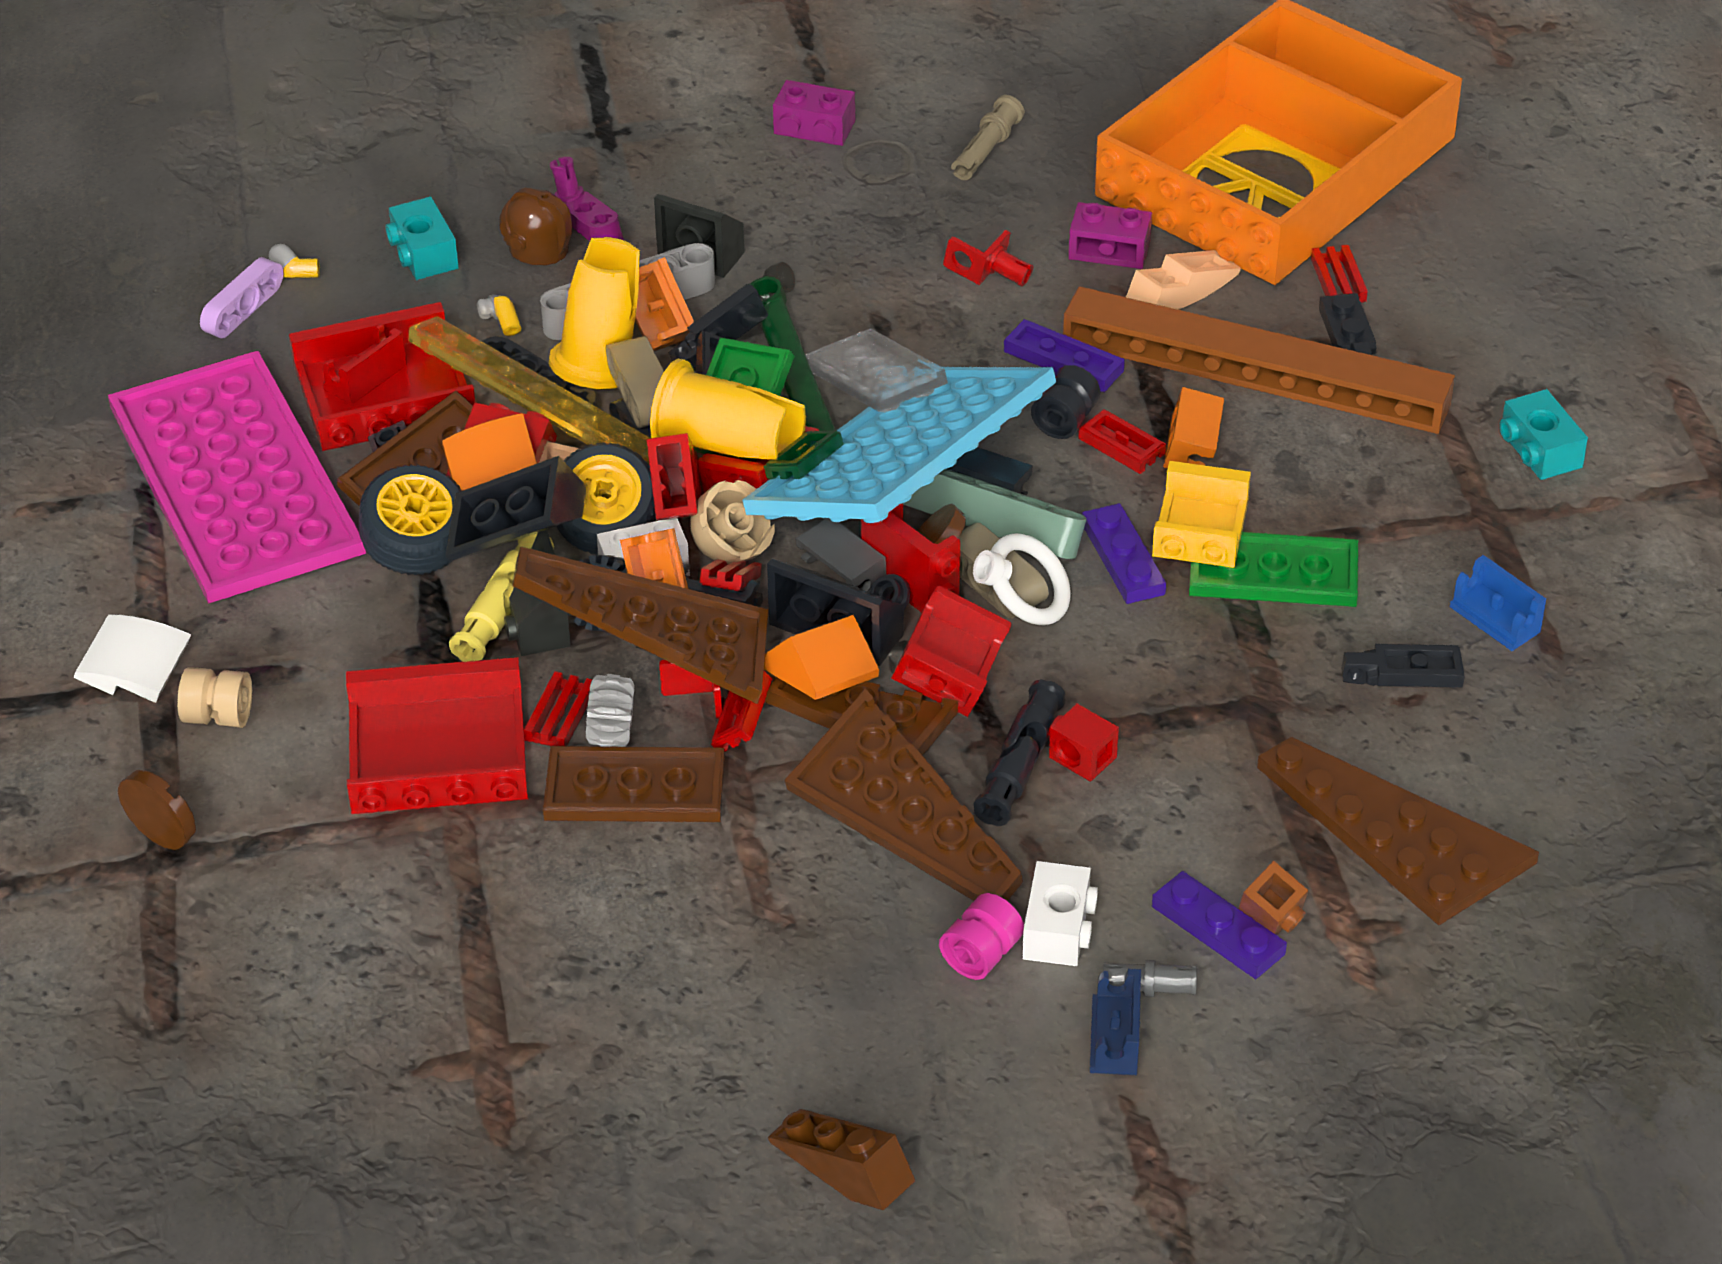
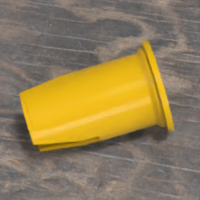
(597, 312)
(724, 414)

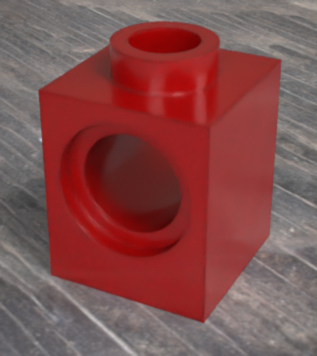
(1083, 742)

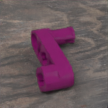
(588, 214)

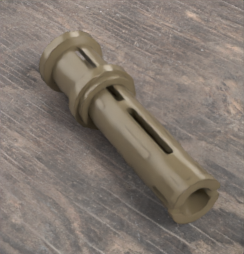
(994, 128)

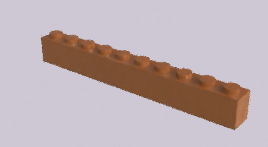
(1261, 359)

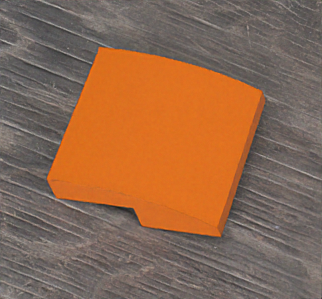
(488, 451)

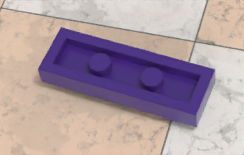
(1055, 350)
(1124, 554)
(1219, 924)

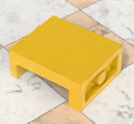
(1202, 514)

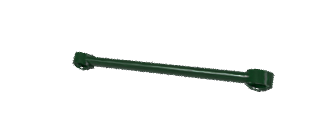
(781, 333)

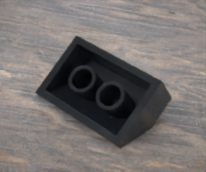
(514, 507)
(808, 600)

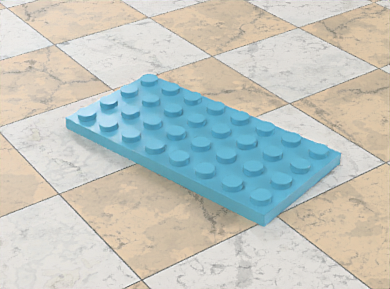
(903, 449)

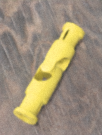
(487, 614)

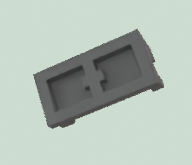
(842, 553)

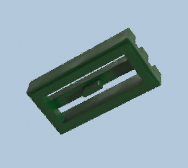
(804, 454)

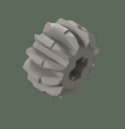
(610, 711)

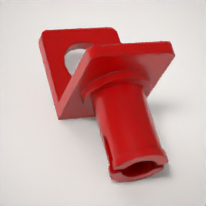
(986, 263)
(679, 681)

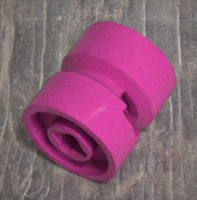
(982, 936)

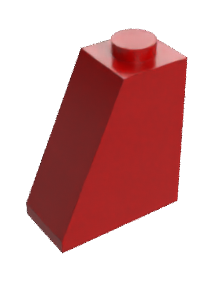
(674, 476)

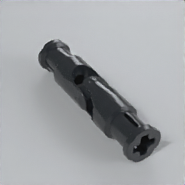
(1019, 753)

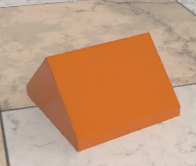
(824, 659)

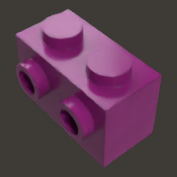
(814, 112)
(1110, 235)

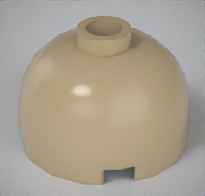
(723, 527)

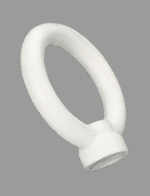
(993, 570)

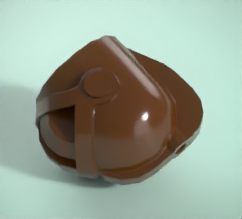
(536, 227)

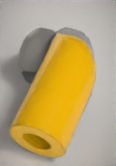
(292, 265)
(501, 309)

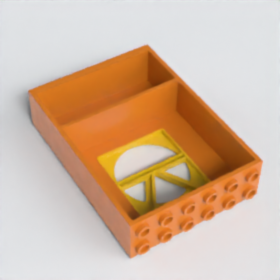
(1286, 86)

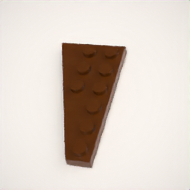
(684, 626)
(894, 797)
(1414, 844)

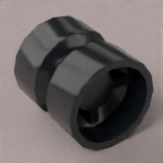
(1066, 402)

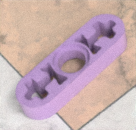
(227, 308)

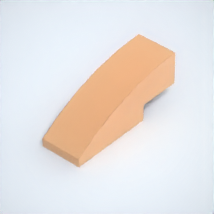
(1182, 279)

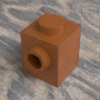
(1275, 900)

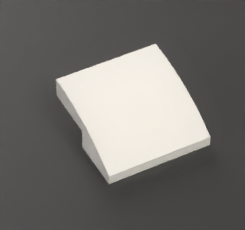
(132, 655)

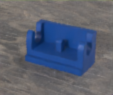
(1499, 604)

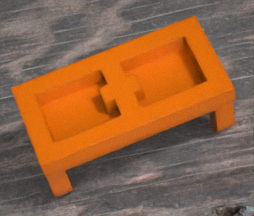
(661, 307)
(1194, 427)
(655, 557)

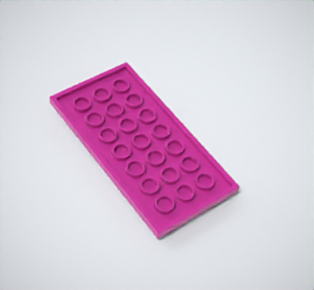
(235, 476)

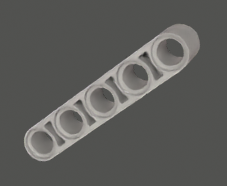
(690, 266)

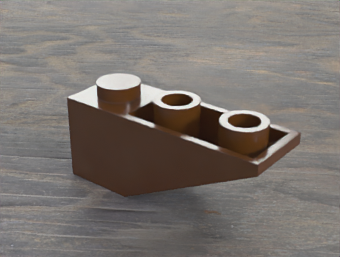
(849, 1157)

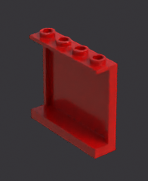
(401, 397)
(436, 735)

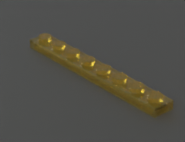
(524, 386)

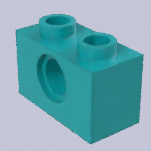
(422, 238)
(1543, 434)

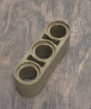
(636, 375)
(1024, 578)

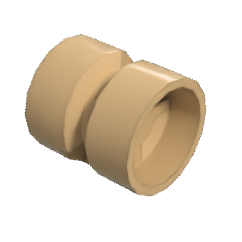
(209, 697)

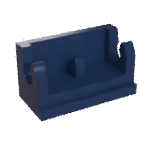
(1116, 1025)

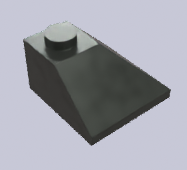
(686, 224)
(534, 622)

